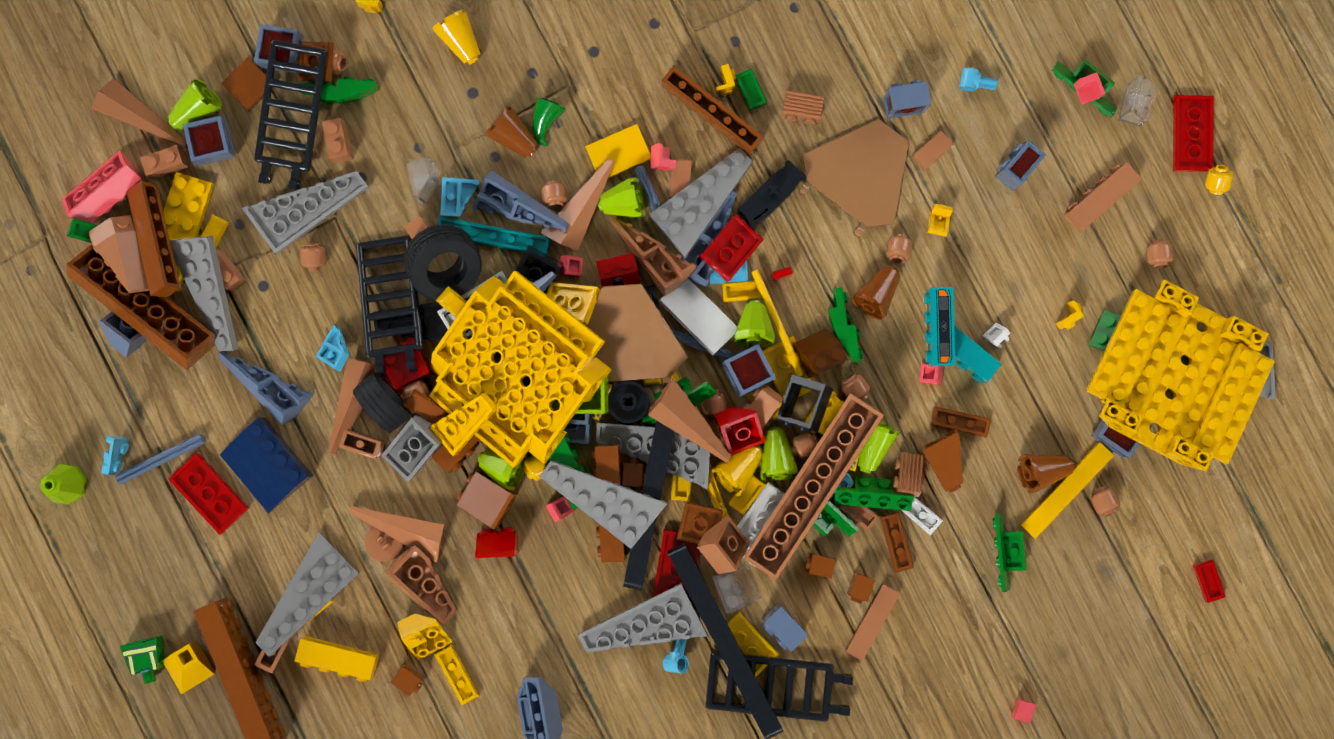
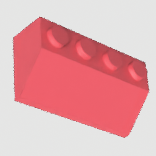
(102, 189)

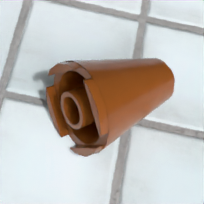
(512, 133)
(878, 293)
(1043, 470)

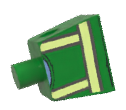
(144, 657)

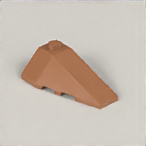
(120, 249)
(419, 581)

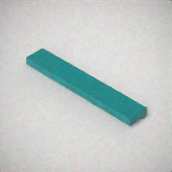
(499, 237)

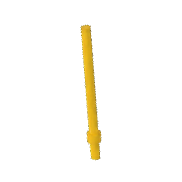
(793, 357)

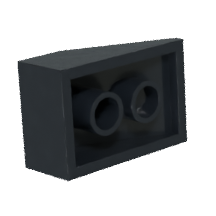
(537, 264)

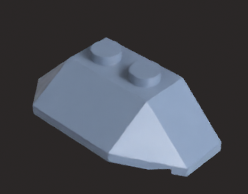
(539, 709)

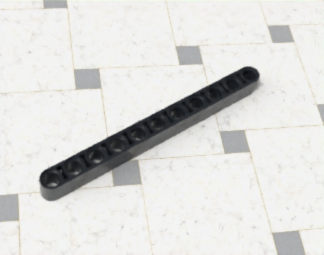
(653, 487)
(725, 641)

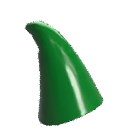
(544, 115)

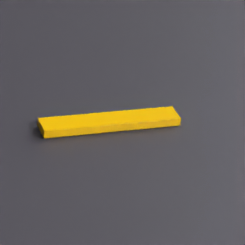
(1067, 490)

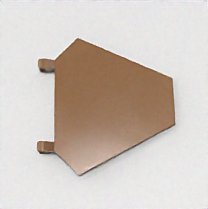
(860, 173)
(634, 335)

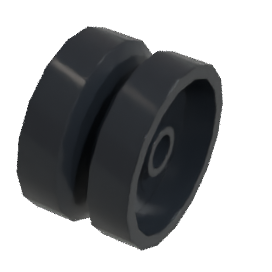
(624, 391)

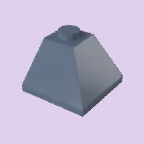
(121, 335)

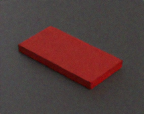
(1193, 133)
(208, 493)
(666, 573)

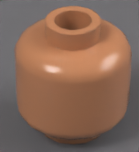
(340, 62)
(553, 195)
(899, 249)
(1159, 254)
(313, 256)
(418, 385)
(856, 385)
(714, 404)
(804, 445)
(1105, 501)

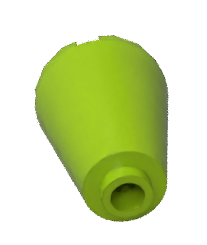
(194, 105)
(877, 447)
(777, 456)

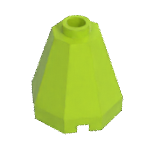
(623, 199)
(754, 326)
(500, 470)
(64, 484)

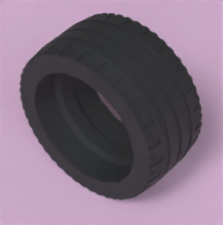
(381, 402)

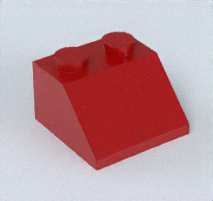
(620, 266)
(739, 429)
(497, 543)

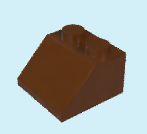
(819, 352)

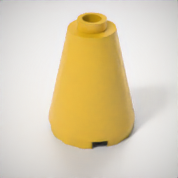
(459, 36)
(739, 470)

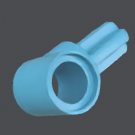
(972, 79)
(676, 660)

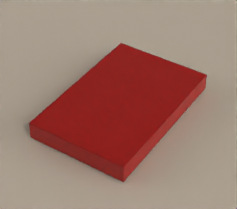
(731, 248)

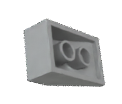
(412, 448)

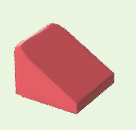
(571, 266)
(931, 375)
(559, 508)
(1023, 710)

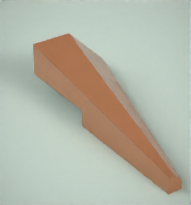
(122, 105)
(580, 209)
(663, 266)
(348, 406)
(681, 416)
(408, 531)

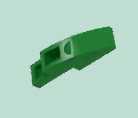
(346, 90)
(844, 333)

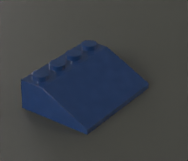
(265, 464)

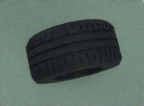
(434, 242)

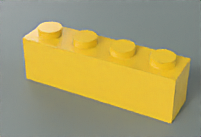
(336, 658)

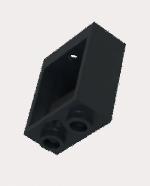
(790, 400)

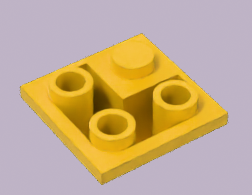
(422, 635)
(188, 667)

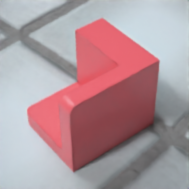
(1089, 88)
(660, 158)

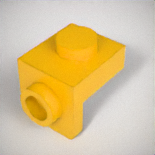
(370, 5)
(728, 77)
(939, 219)
(1070, 320)

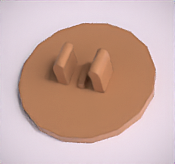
(382, 546)

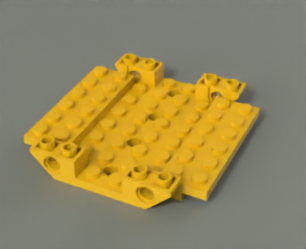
(534, 341)
(1210, 393)

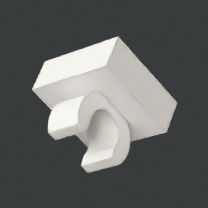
(996, 335)

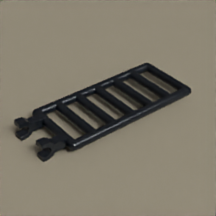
(267, 162)
(416, 328)
(786, 711)

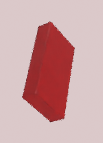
(1209, 581)

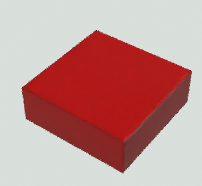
(783, 273)

